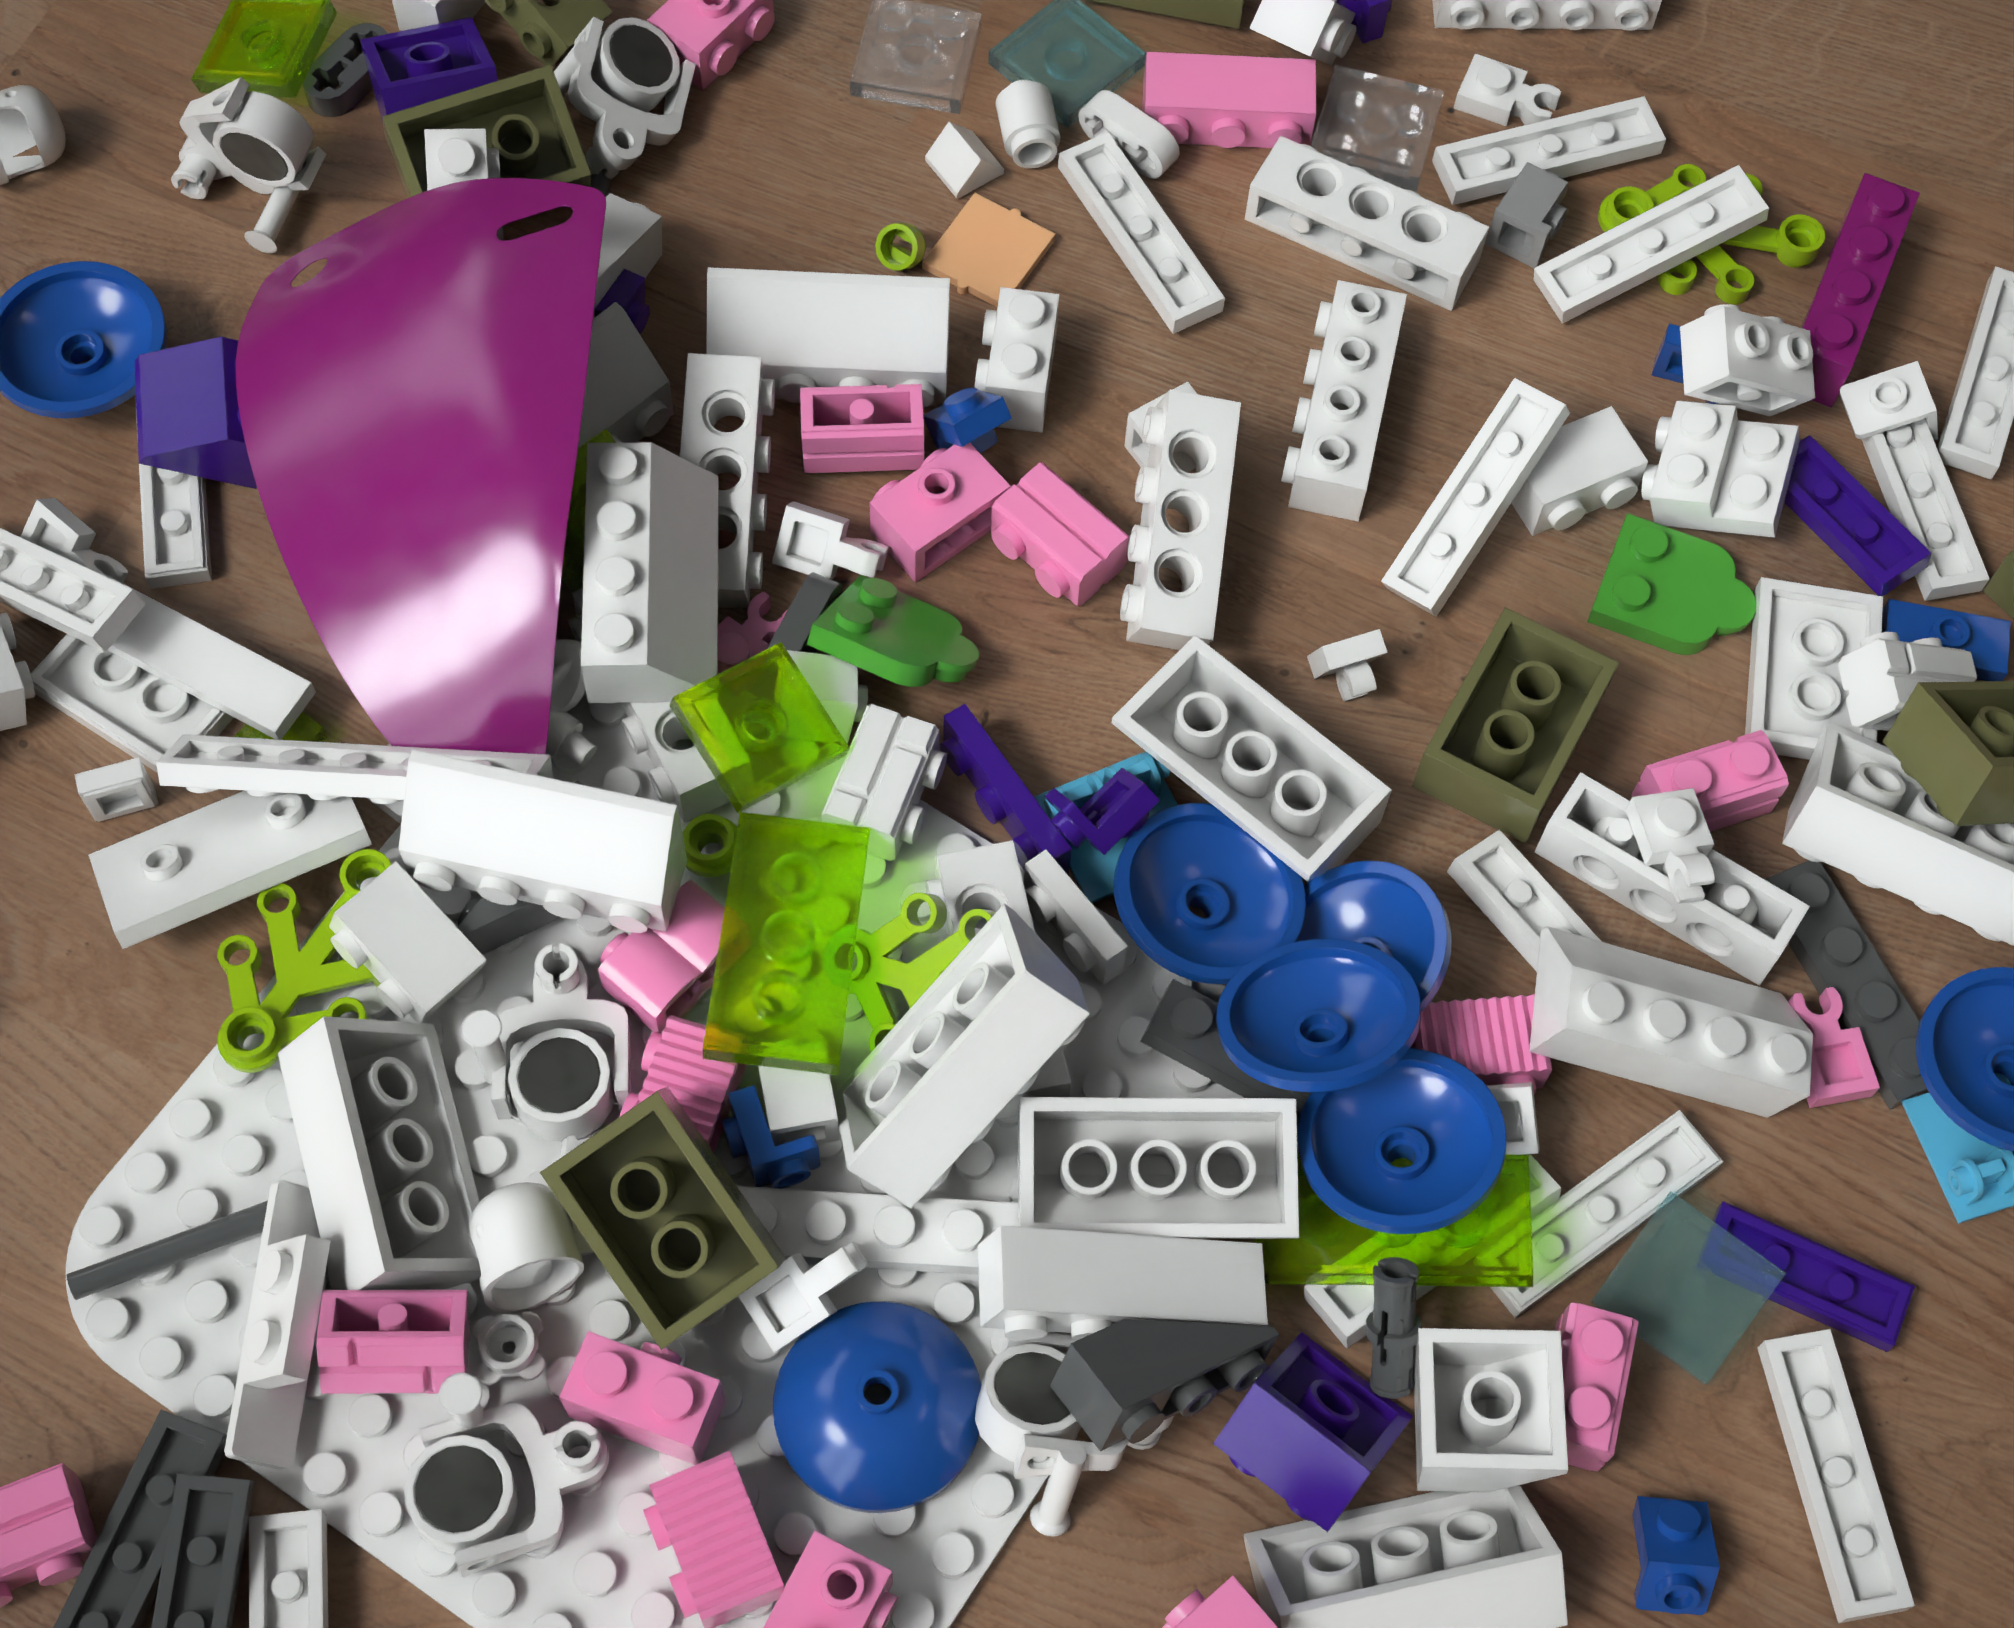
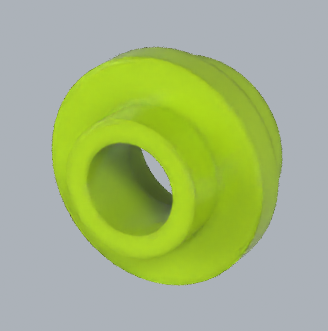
(706, 830)

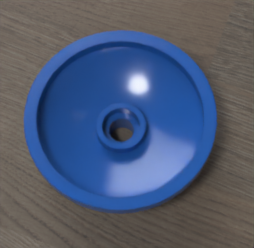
(71, 317)
(1206, 862)
(1386, 910)
(1318, 1015)
(1960, 1047)
(1414, 1111)
(886, 1452)

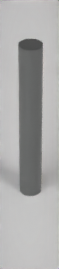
(167, 1251)

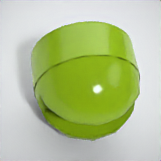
(896, 256)

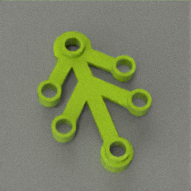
(1793, 231)
(297, 973)
(911, 978)

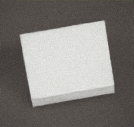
(962, 160)

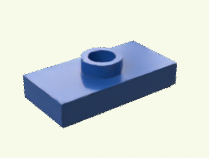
(1981, 635)

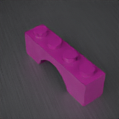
(1855, 280)

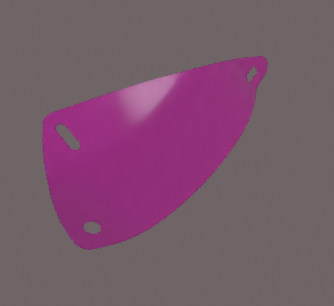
(425, 450)

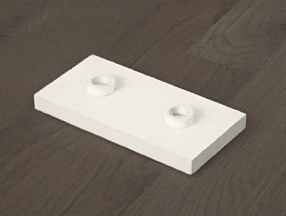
(220, 858)

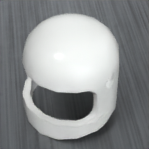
(27, 121)
(521, 1228)

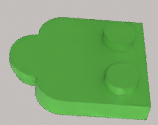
(1670, 589)
(893, 635)

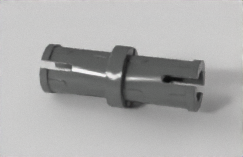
(1393, 1327)

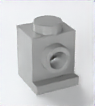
(1529, 215)

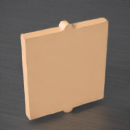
(988, 249)

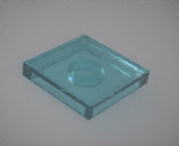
(1070, 54)
(1689, 1287)

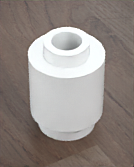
(1028, 123)

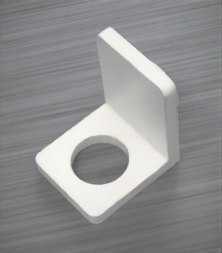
(1889, 401)

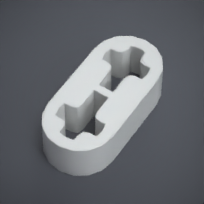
(1141, 138)

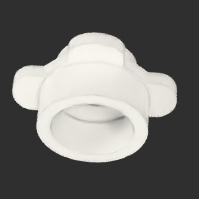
(494, 1333)

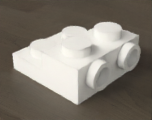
(1719, 470)

